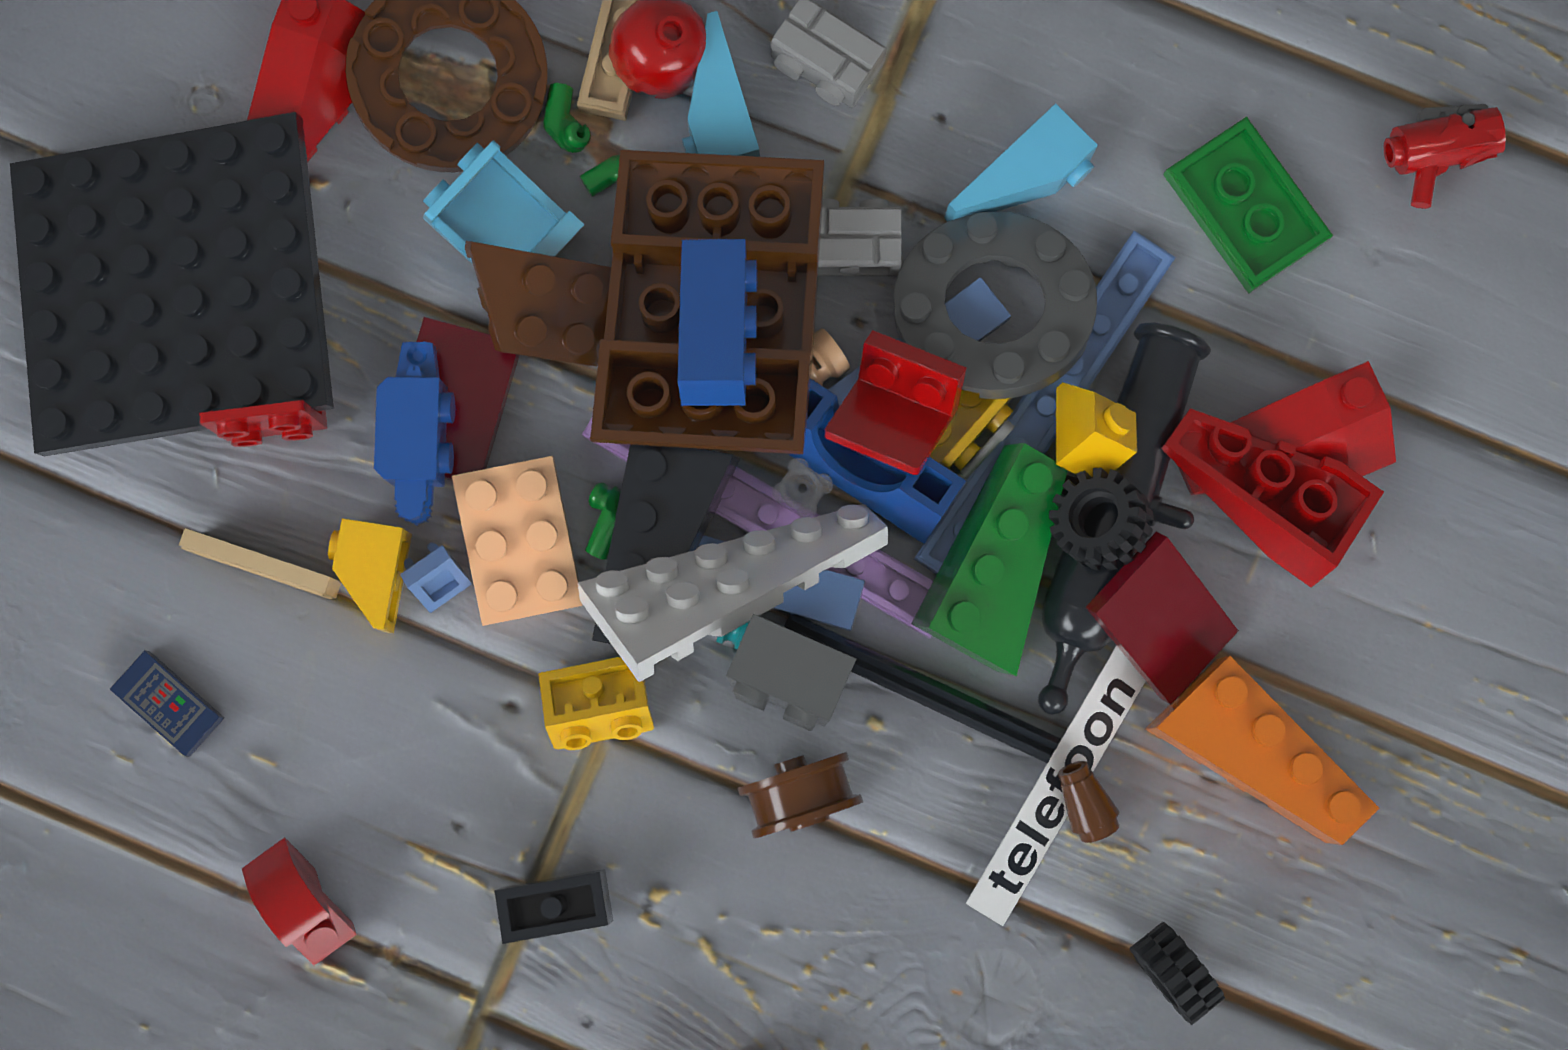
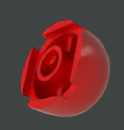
(658, 46)

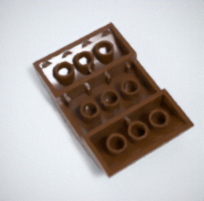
(701, 198)

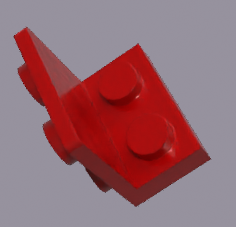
(898, 403)
(249, 424)

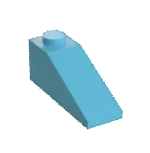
(717, 107)
(1031, 168)

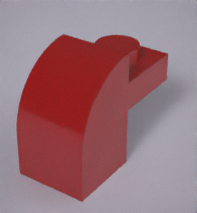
(293, 902)

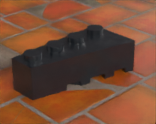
(665, 504)

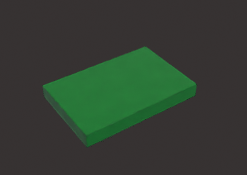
(1247, 205)

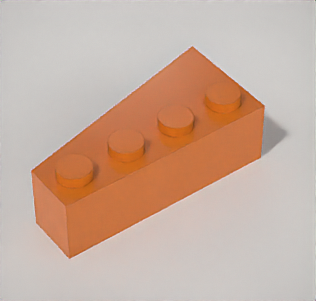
(1260, 749)

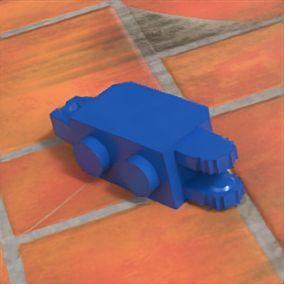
(412, 431)

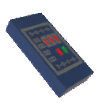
(167, 703)

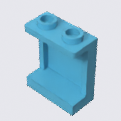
(498, 207)

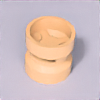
(827, 358)

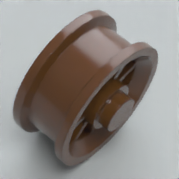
(800, 794)

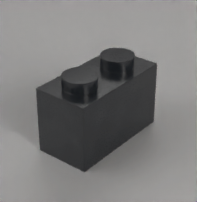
(553, 906)

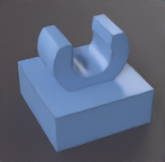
(435, 577)

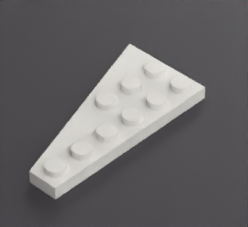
(719, 586)

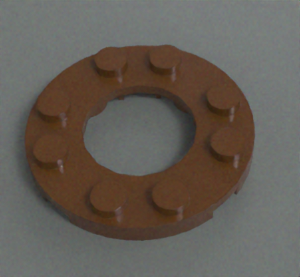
(430, 142)

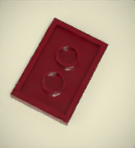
(480, 385)
(1162, 618)

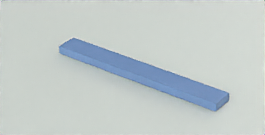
(1119, 301)

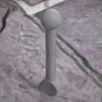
(983, 453)

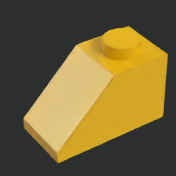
(1092, 431)
(369, 566)

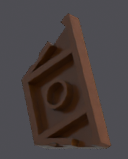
(542, 303)

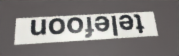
(1045, 806)

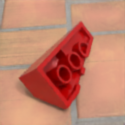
(307, 65)
(1333, 418)
(1285, 501)

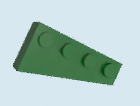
(996, 562)

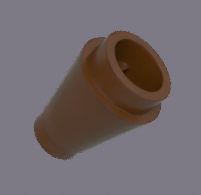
(1087, 803)

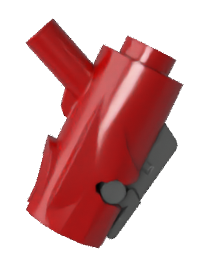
(1441, 140)

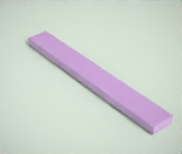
(751, 507)

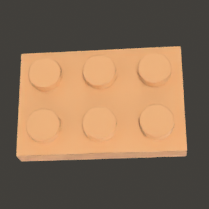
(517, 540)

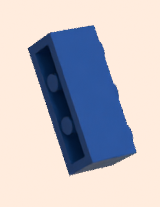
(716, 322)

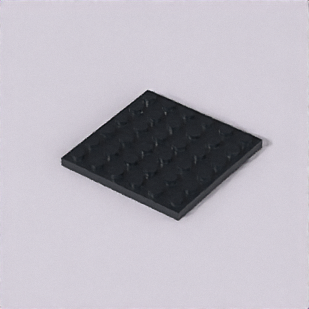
(168, 283)

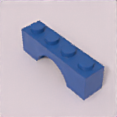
(904, 499)

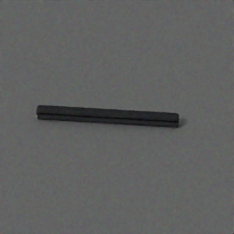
(934, 693)

